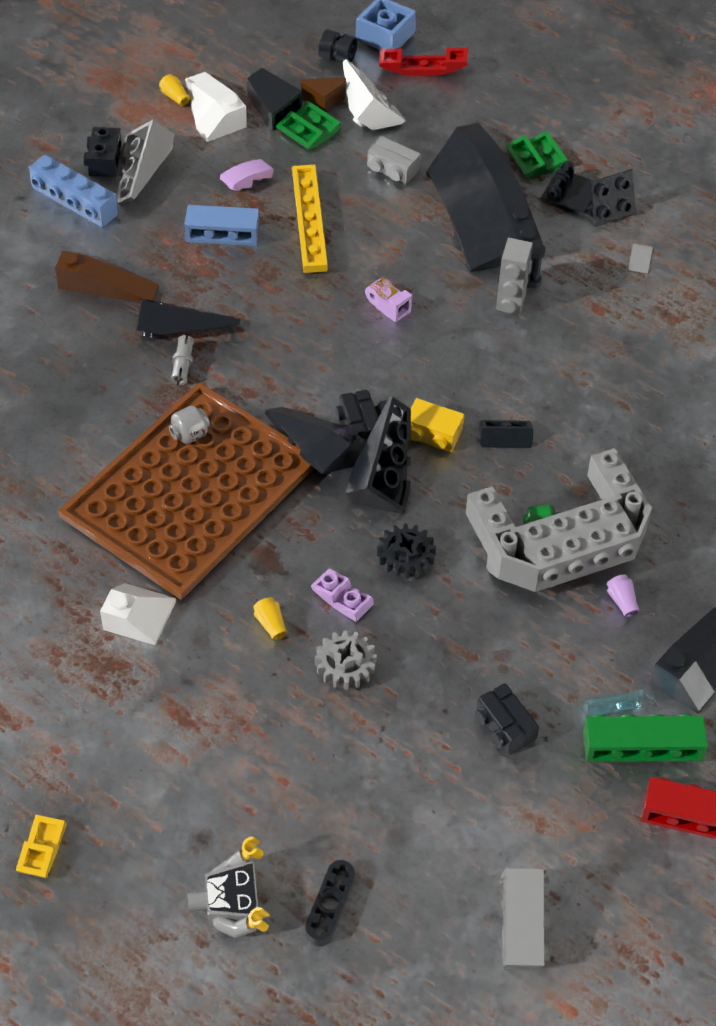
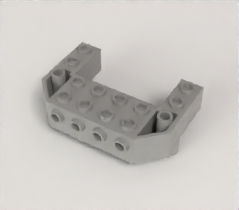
(568, 542)

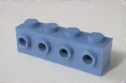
(73, 190)

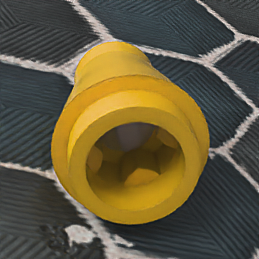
(172, 88)
(270, 617)

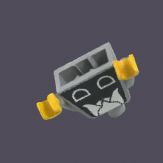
(233, 894)

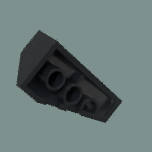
(322, 442)
(381, 468)

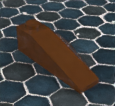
(100, 277)

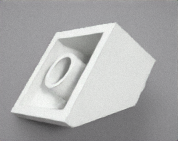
(136, 612)

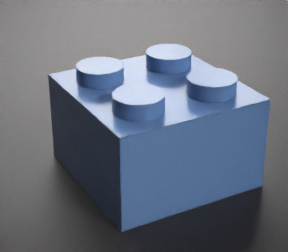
(385, 25)

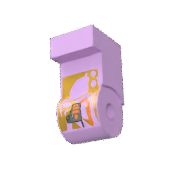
(389, 299)

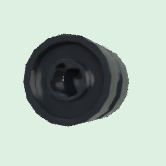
(334, 45)

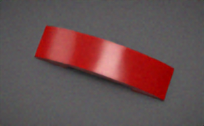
(423, 65)

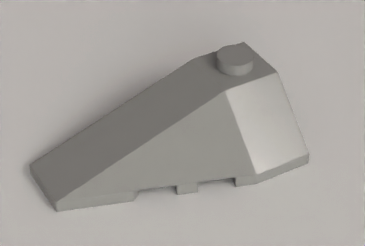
(142, 155)

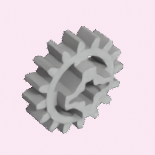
(345, 659)

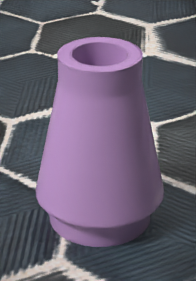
(623, 594)

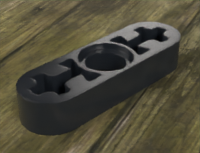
(332, 915)

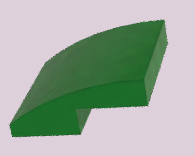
(309, 126)
(536, 155)

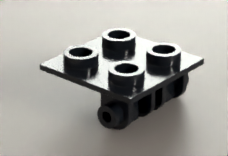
(568, 189)
(612, 197)

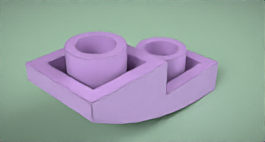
(243, 174)
(340, 594)

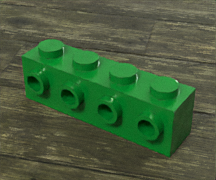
(645, 738)

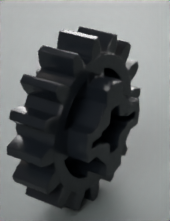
(406, 550)

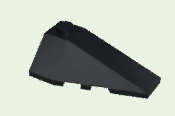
(165, 318)
(689, 665)

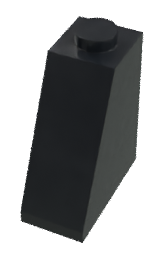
(272, 97)

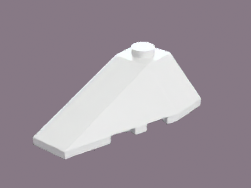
(367, 102)
(215, 107)

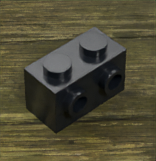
(103, 152)

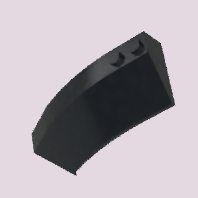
(481, 196)

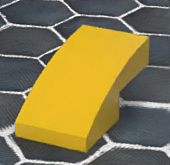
(42, 846)

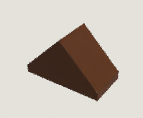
(324, 92)

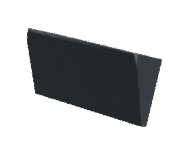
(506, 433)

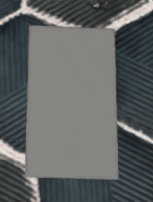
(640, 258)

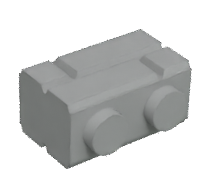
(394, 160)

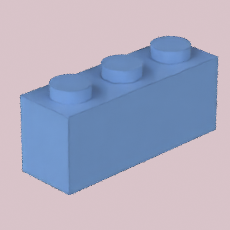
(221, 225)

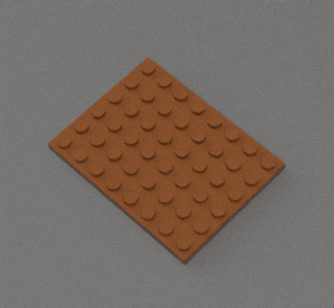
(183, 505)

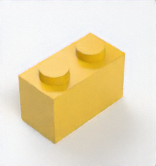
(435, 425)

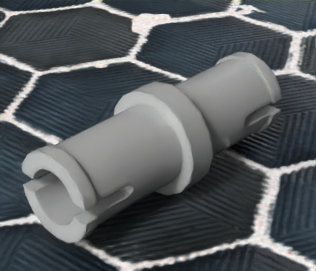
(182, 360)

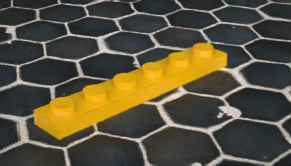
(309, 219)

